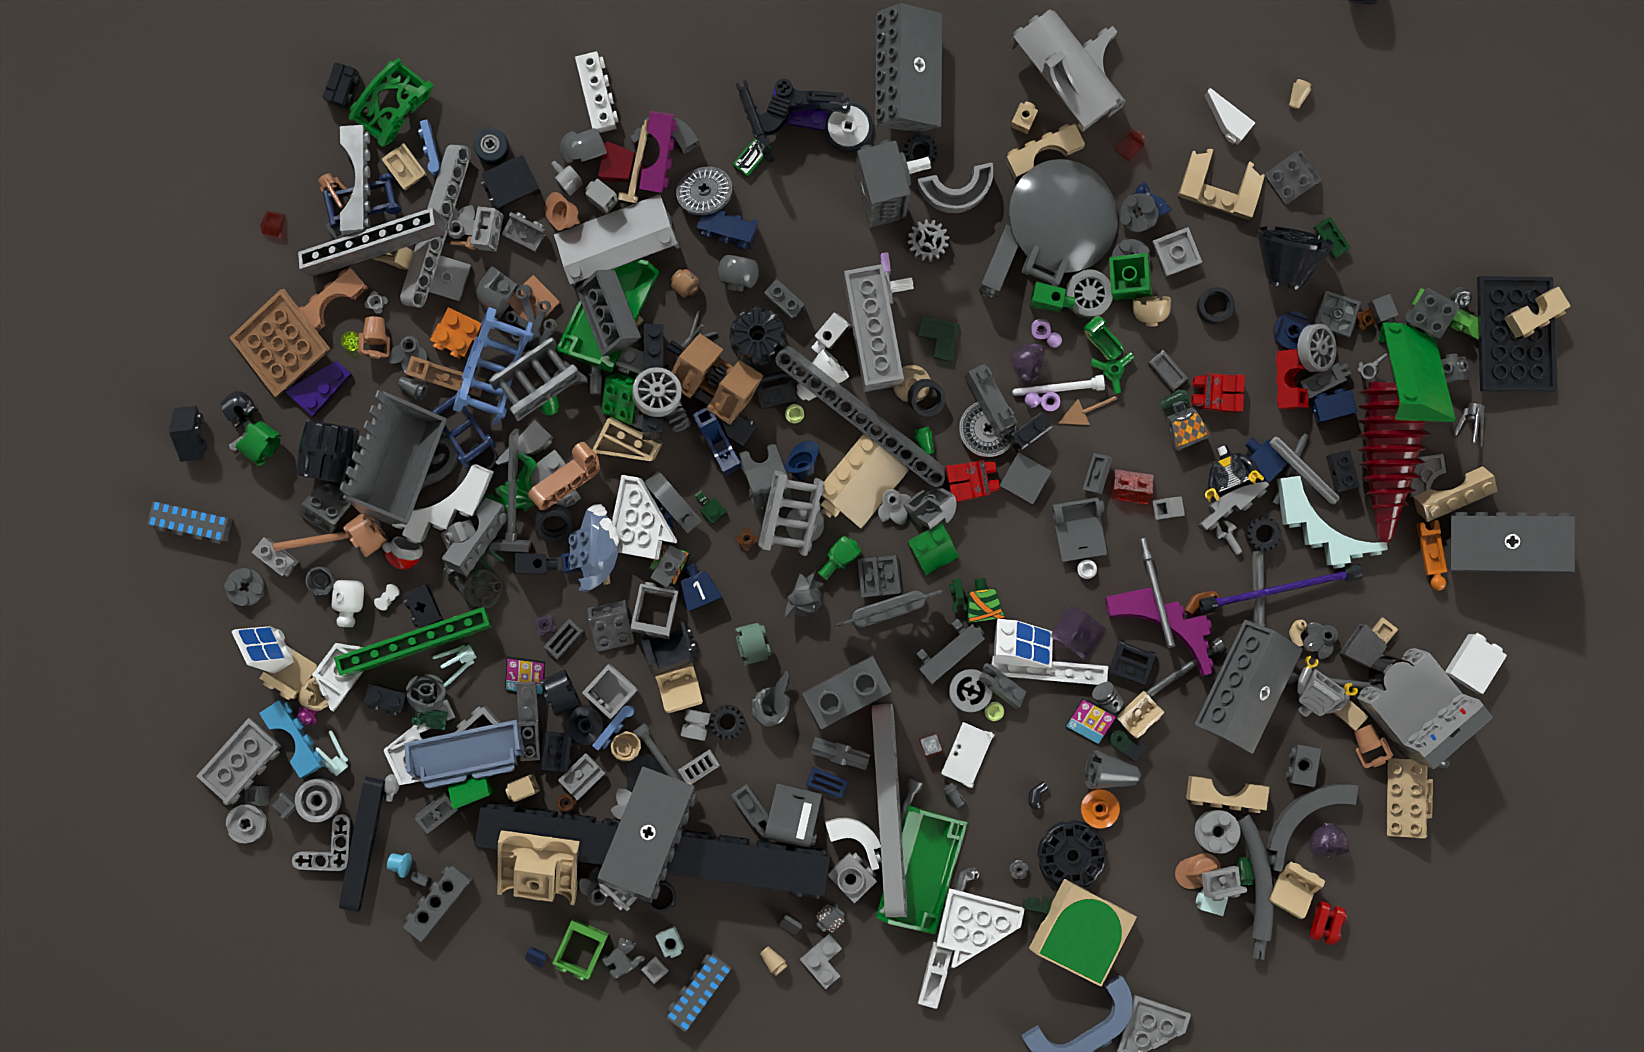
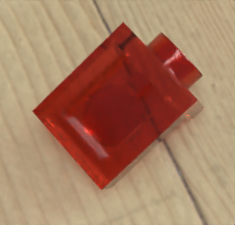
(1131, 144)

